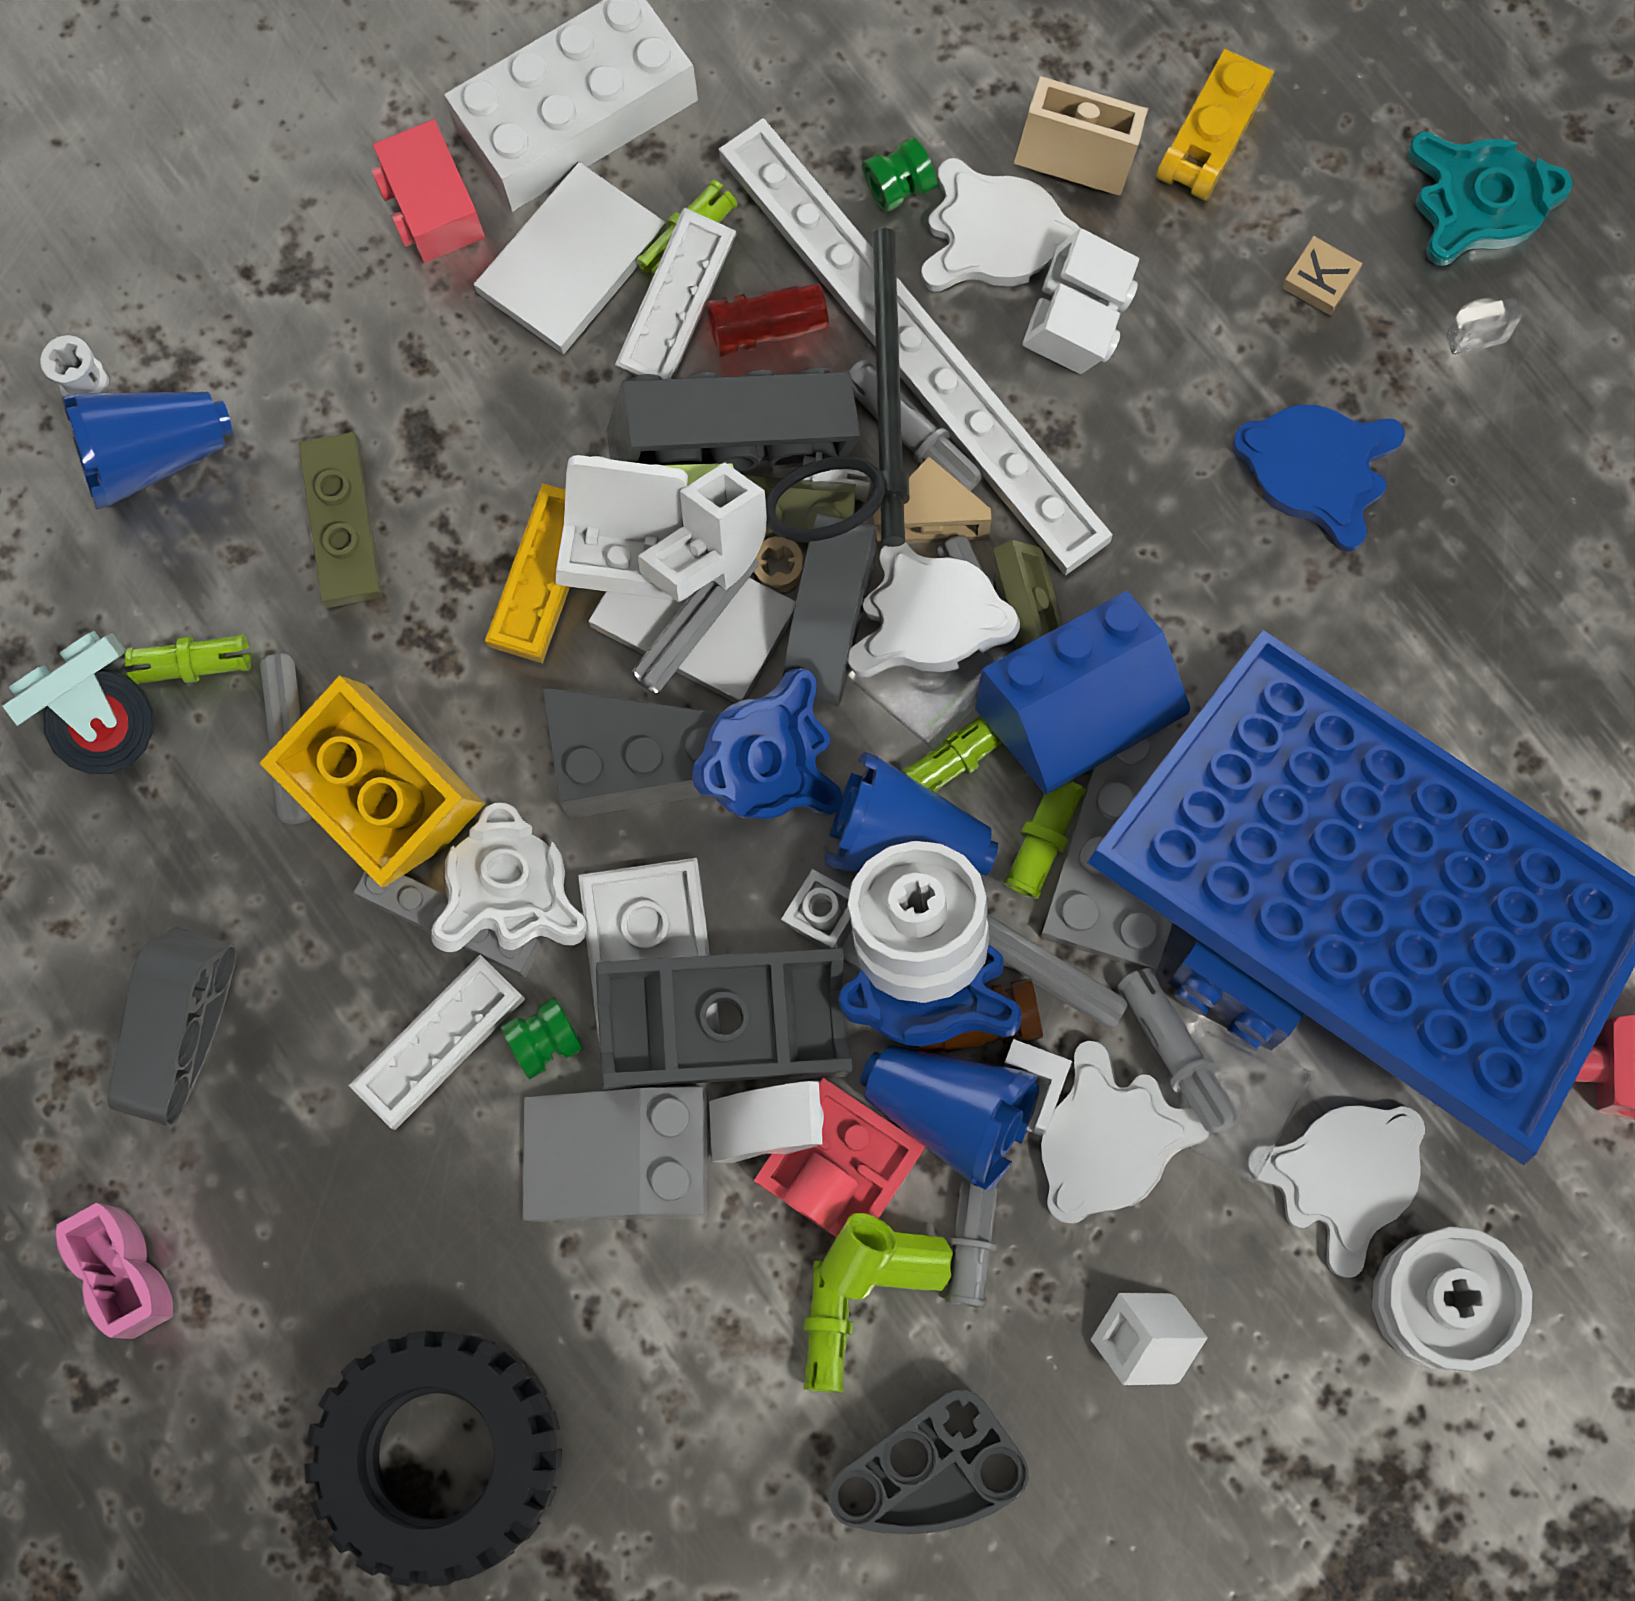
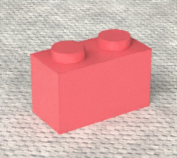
(428, 191)

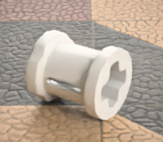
(76, 364)

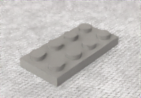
(1088, 906)

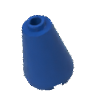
(142, 437)
(895, 809)
(954, 1107)

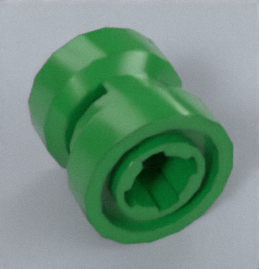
(899, 174)
(540, 1036)

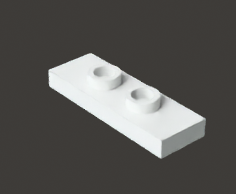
(676, 296)
(436, 1042)

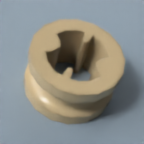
(777, 548)

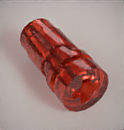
(765, 318)

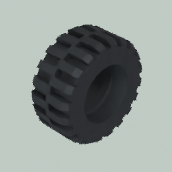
(350, 1475)

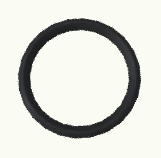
(835, 529)

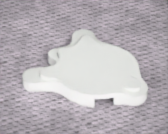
(994, 227)
(930, 614)
(507, 884)
(1110, 1140)
(1352, 1174)

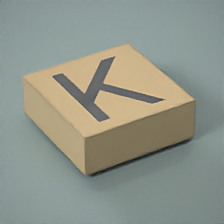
(1322, 275)

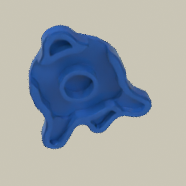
(1318, 466)
(765, 754)
(938, 1020)

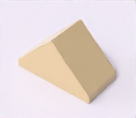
(940, 508)

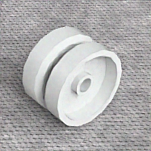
(919, 921)
(1489, 1294)

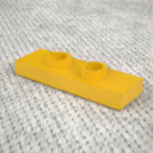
(530, 597)

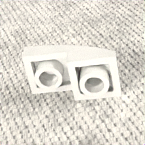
(823, 915)
(766, 1121)

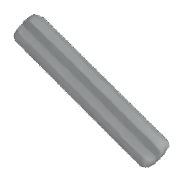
(685, 632)
(282, 713)
(1056, 976)

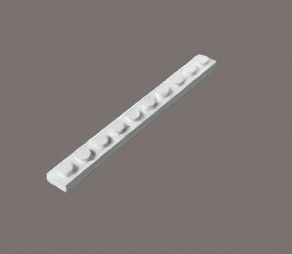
(927, 358)

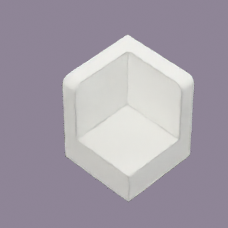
(1050, 1074)
(1148, 1338)

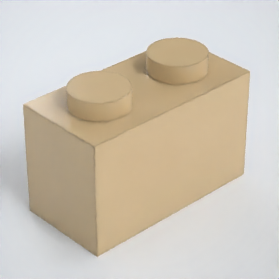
(1080, 136)

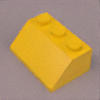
(371, 782)

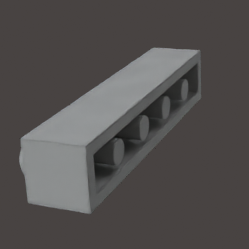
(424, 905)

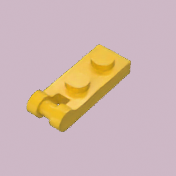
(1215, 123)

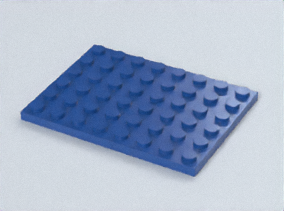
(1383, 892)

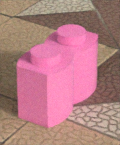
(110, 1256)

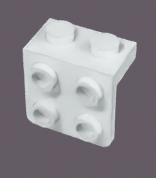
(613, 517)

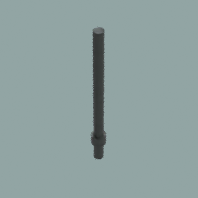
(888, 389)

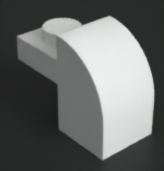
(718, 537)

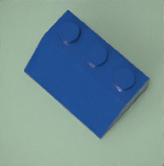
(1083, 692)

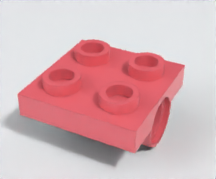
(852, 1170)

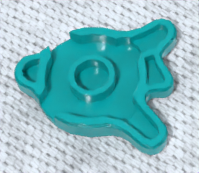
(1483, 194)

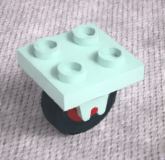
(91, 714)

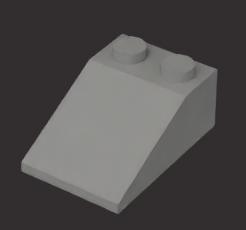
(616, 1155)

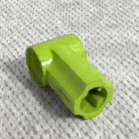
(874, 1255)

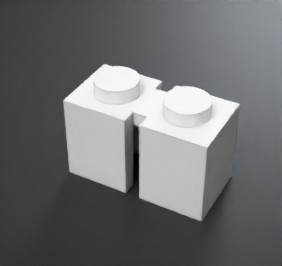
(1088, 289)

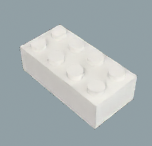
(572, 97)

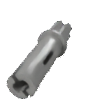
(917, 430)
(1179, 1052)

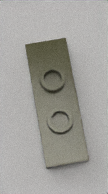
(340, 520)

